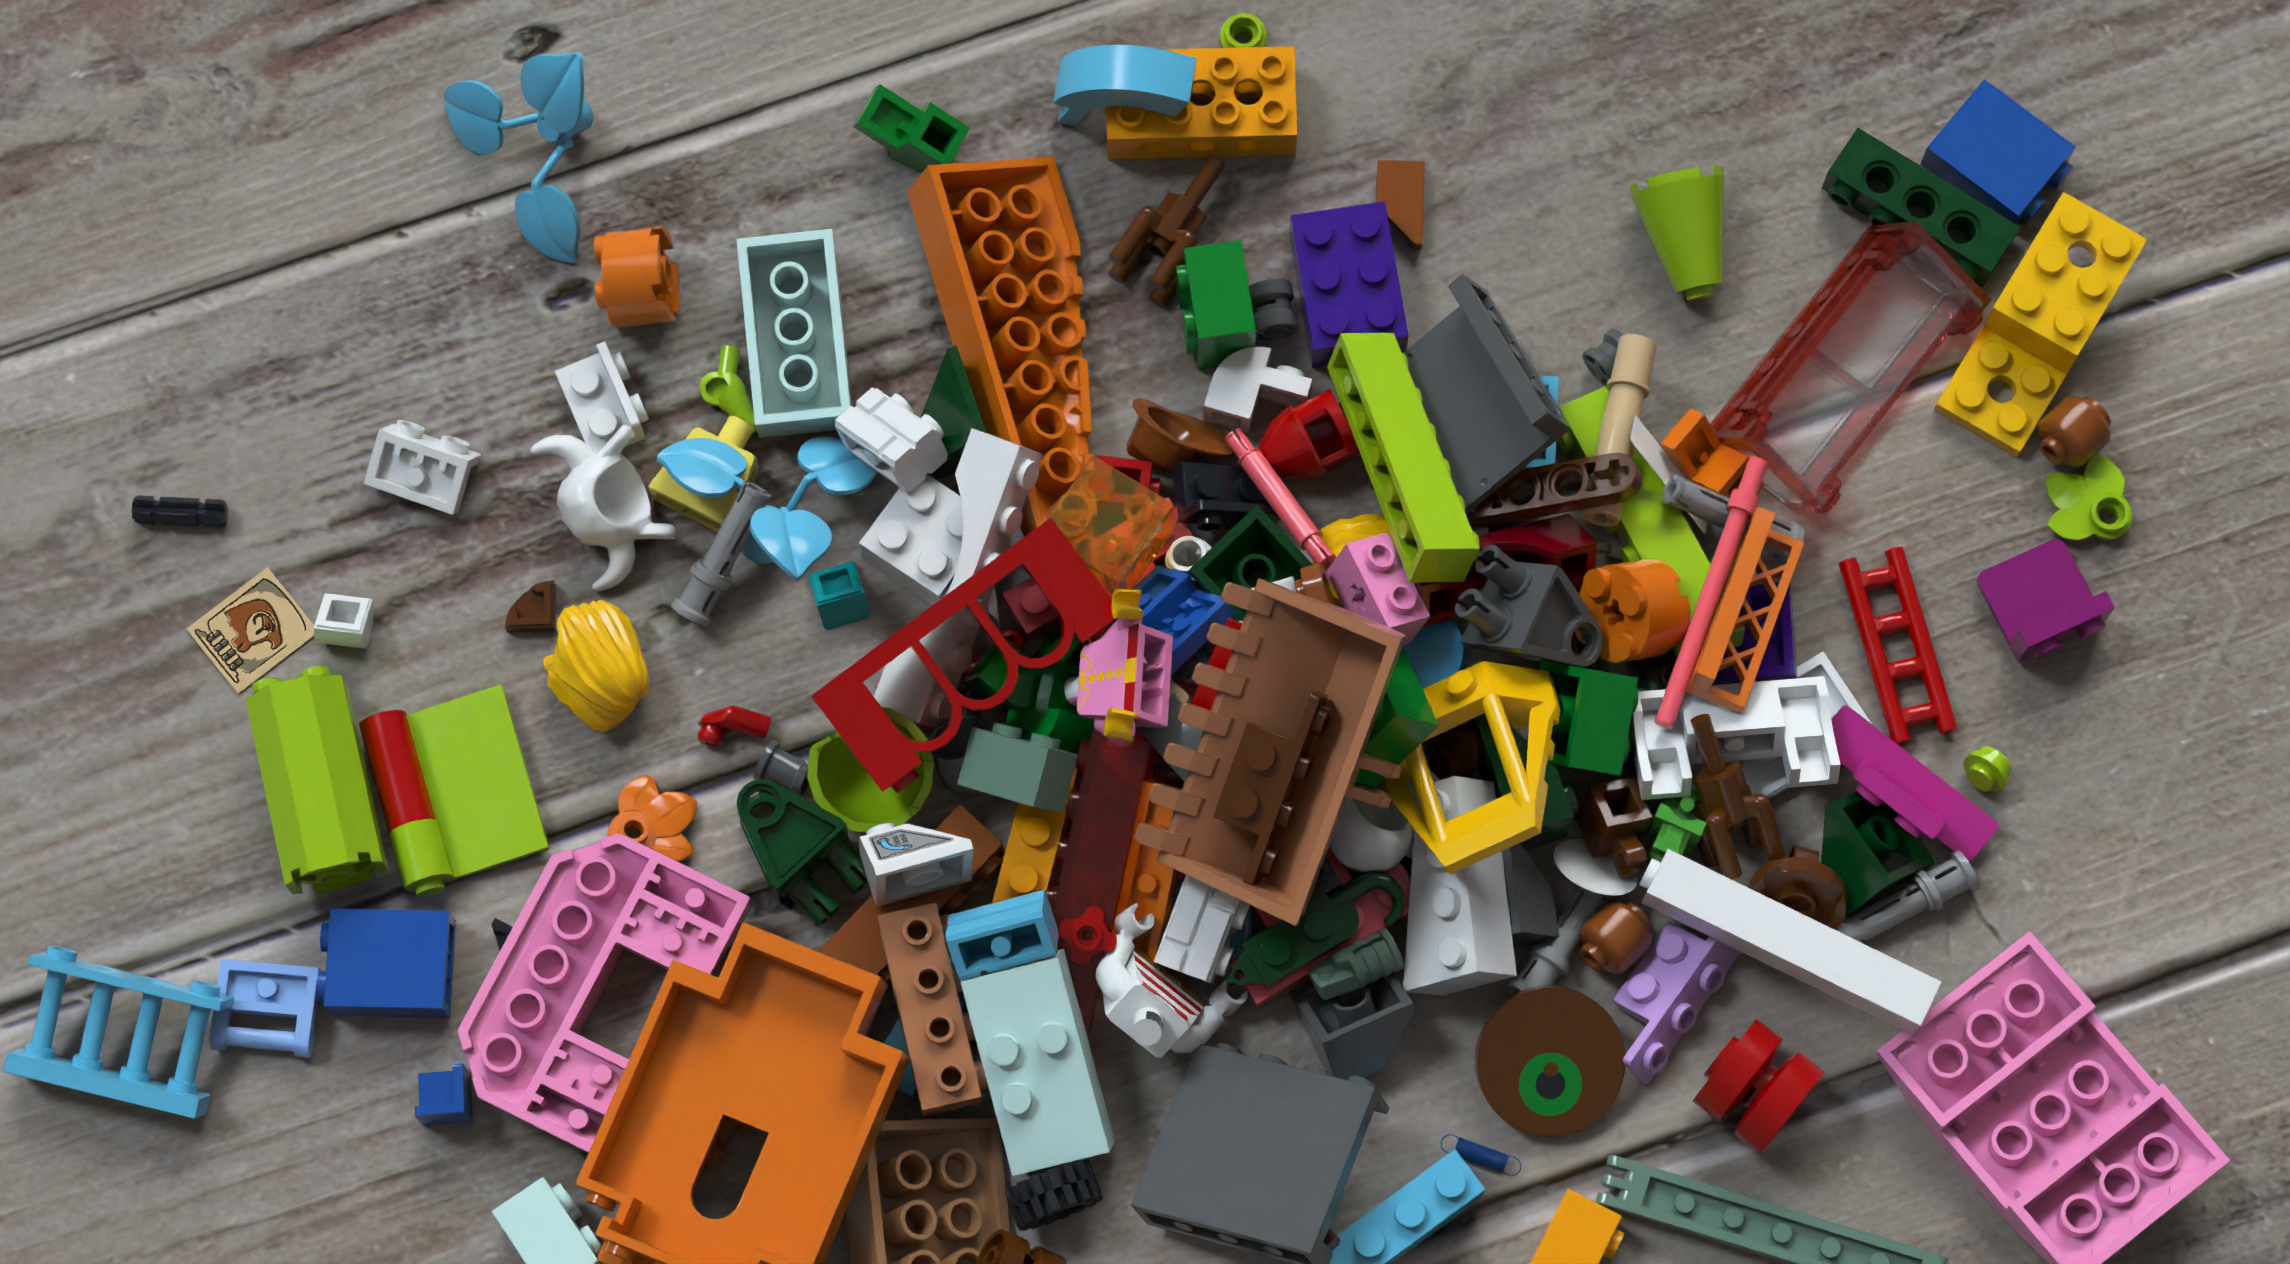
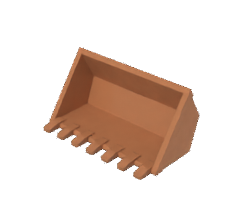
(1276, 662)

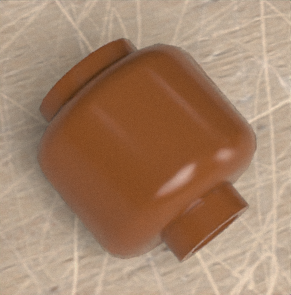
(2074, 431)
(1615, 937)

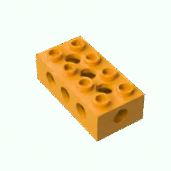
(1225, 124)

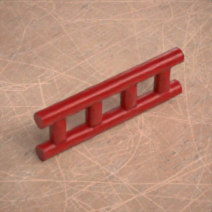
(1885, 673)

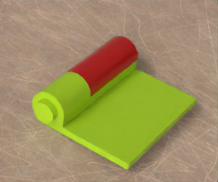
(453, 789)

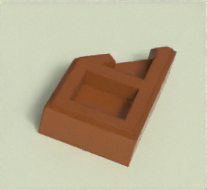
(1403, 191)

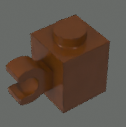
(1615, 823)

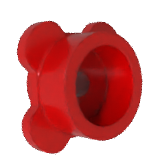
(1091, 921)

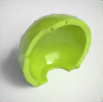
(849, 792)

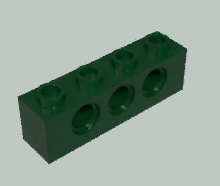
(1910, 184)

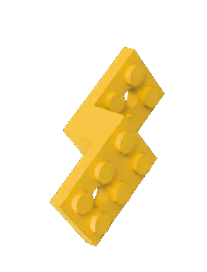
(2040, 324)

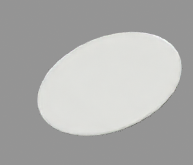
(1591, 873)

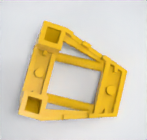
(1503, 694)

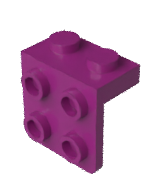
(2042, 600)

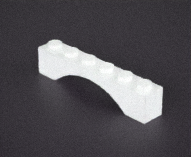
(993, 490)

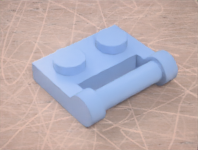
(267, 991)

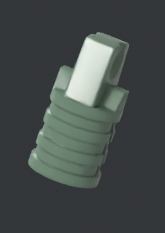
(1357, 965)

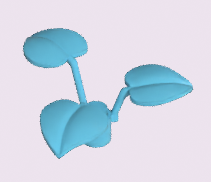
(557, 90)
(777, 535)

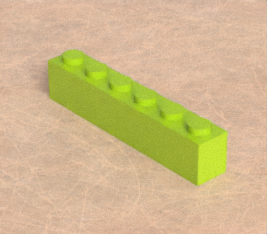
(1403, 458)
(1646, 523)

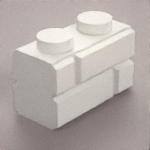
(892, 438)
(1200, 931)

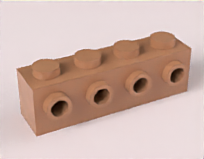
(930, 1009)

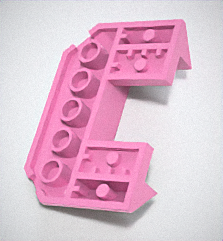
(556, 963)

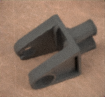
(1527, 612)

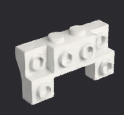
(1778, 721)

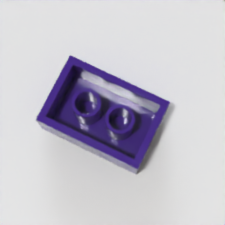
(1346, 276)

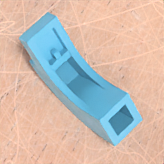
(1122, 77)

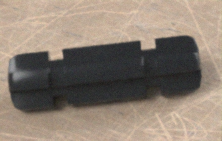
(180, 511)

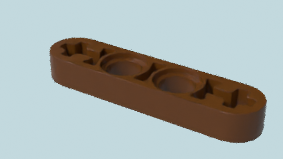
(1547, 482)

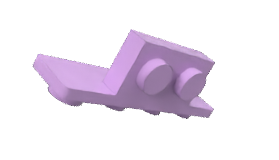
(1669, 992)

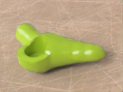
(726, 388)

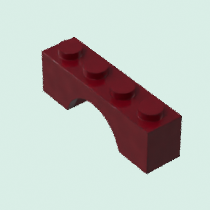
(1547, 541)

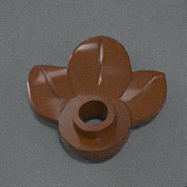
(1455, 752)

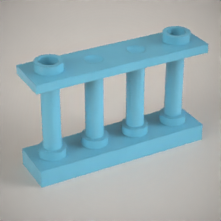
(86, 1069)

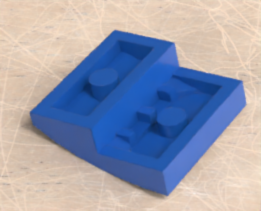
(1179, 609)

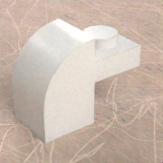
(1245, 380)

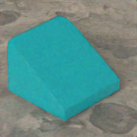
(839, 595)

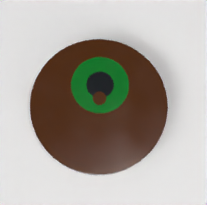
(1550, 1060)

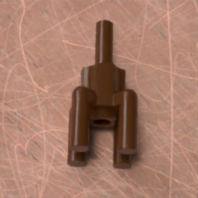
(1165, 233)
(1729, 805)

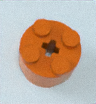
(637, 277)
(1636, 609)

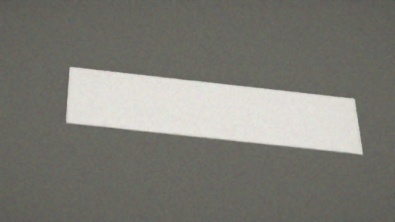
(1657, 459)

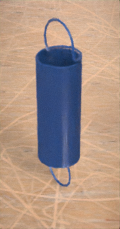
(1482, 1155)

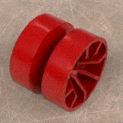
(1746, 1075)

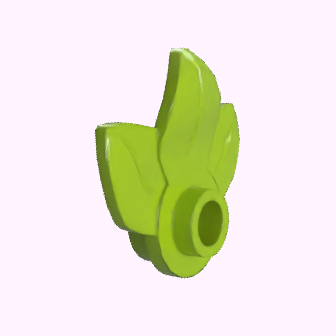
(2084, 497)

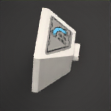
(913, 861)

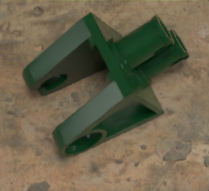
(795, 844)

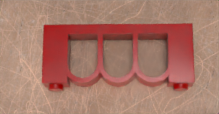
(1061, 578)

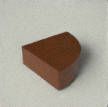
(534, 610)

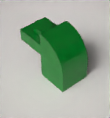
(910, 133)
(991, 671)
(1052, 711)

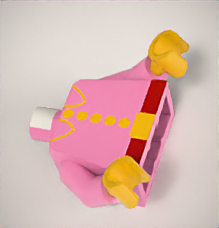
(1124, 674)

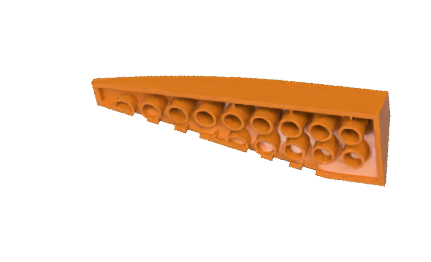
(1011, 302)

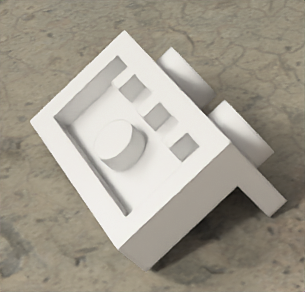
(600, 398)
(421, 466)

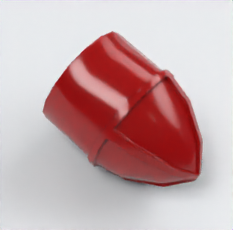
(1308, 438)

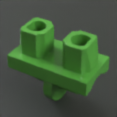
(1675, 827)

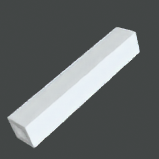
(1789, 941)

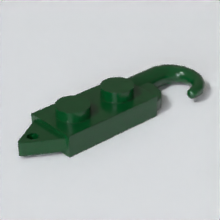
(1323, 927)

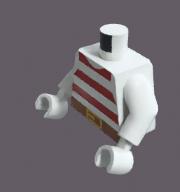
(1152, 1002)

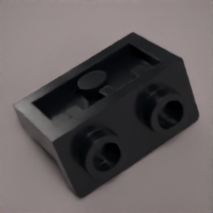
(1215, 495)

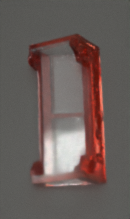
(1848, 361)

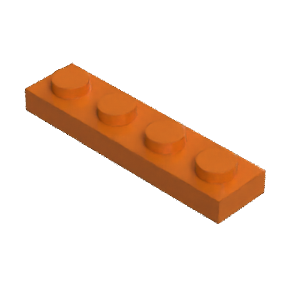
(1146, 879)

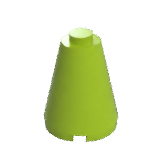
(1686, 227)

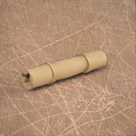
(1627, 391)

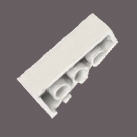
(1461, 919)

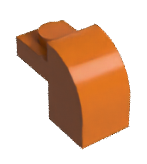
(1703, 457)

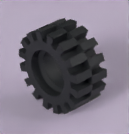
(1054, 1195)

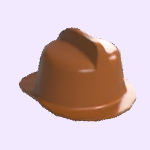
(1172, 437)

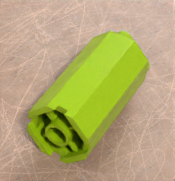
(315, 781)

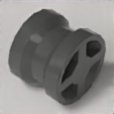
(1601, 359)

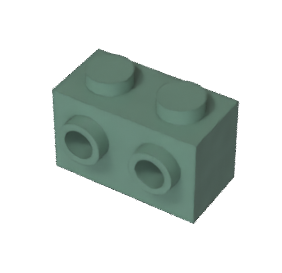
(1018, 768)

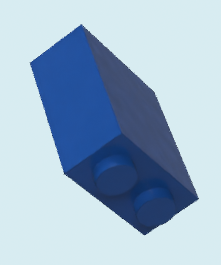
(1999, 154)
(387, 963)

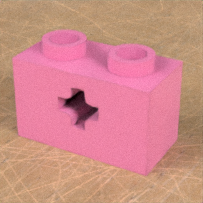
(1375, 584)

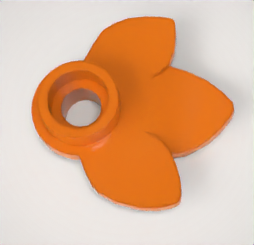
(657, 817)

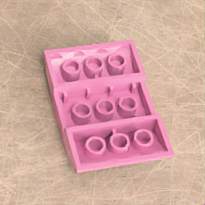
(2049, 1109)

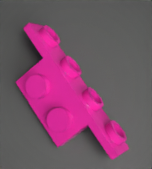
(1908, 786)

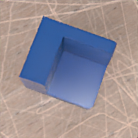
(445, 1097)

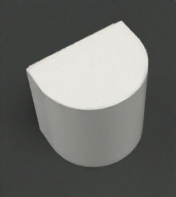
(344, 621)

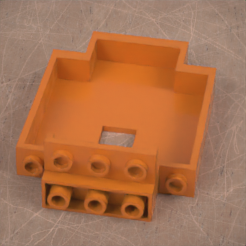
(767, 1046)

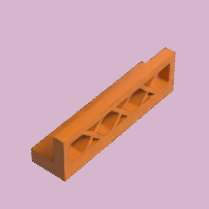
(1733, 601)

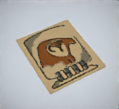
(252, 630)

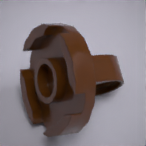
(1804, 886)

